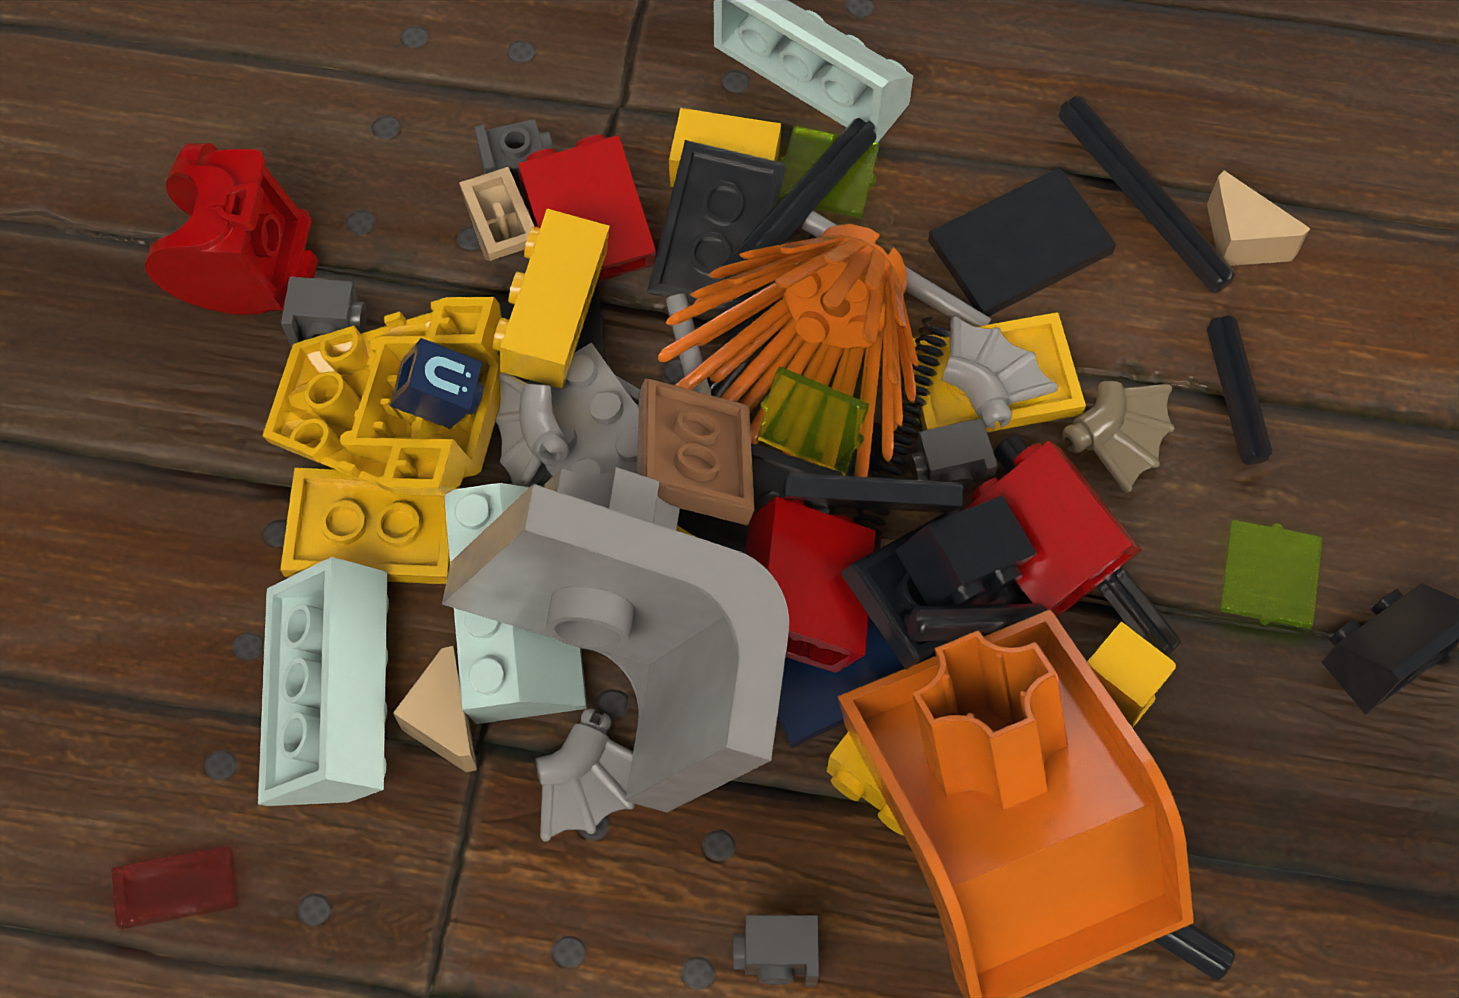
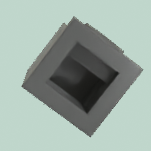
(509, 145)
(320, 307)
(954, 454)
(778, 948)

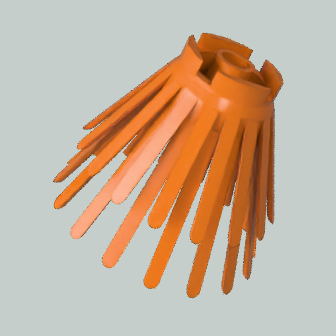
(835, 303)

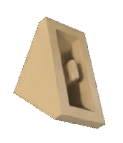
(497, 213)
(1250, 226)
(435, 712)

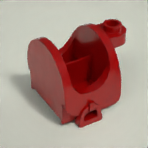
(240, 234)

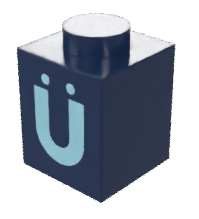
(437, 384)

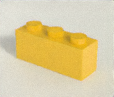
(551, 298)

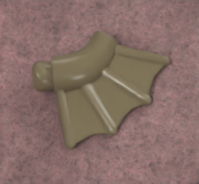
(1123, 429)

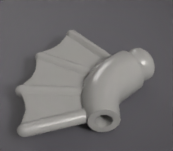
(992, 371)
(528, 429)
(583, 778)

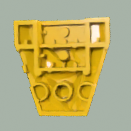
(341, 390)

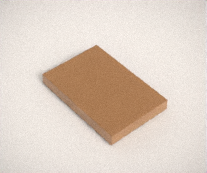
(696, 450)

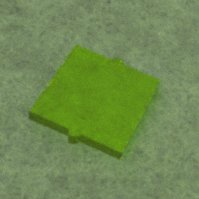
(850, 192)
(812, 421)
(1271, 574)

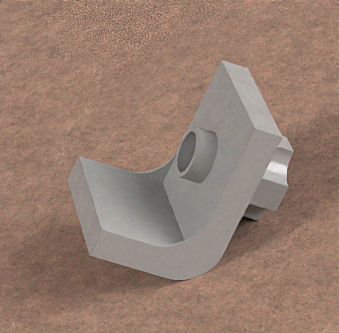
(678, 615)

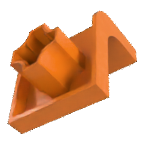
(1024, 807)

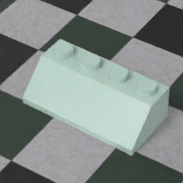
(813, 61)
(502, 666)
(324, 686)

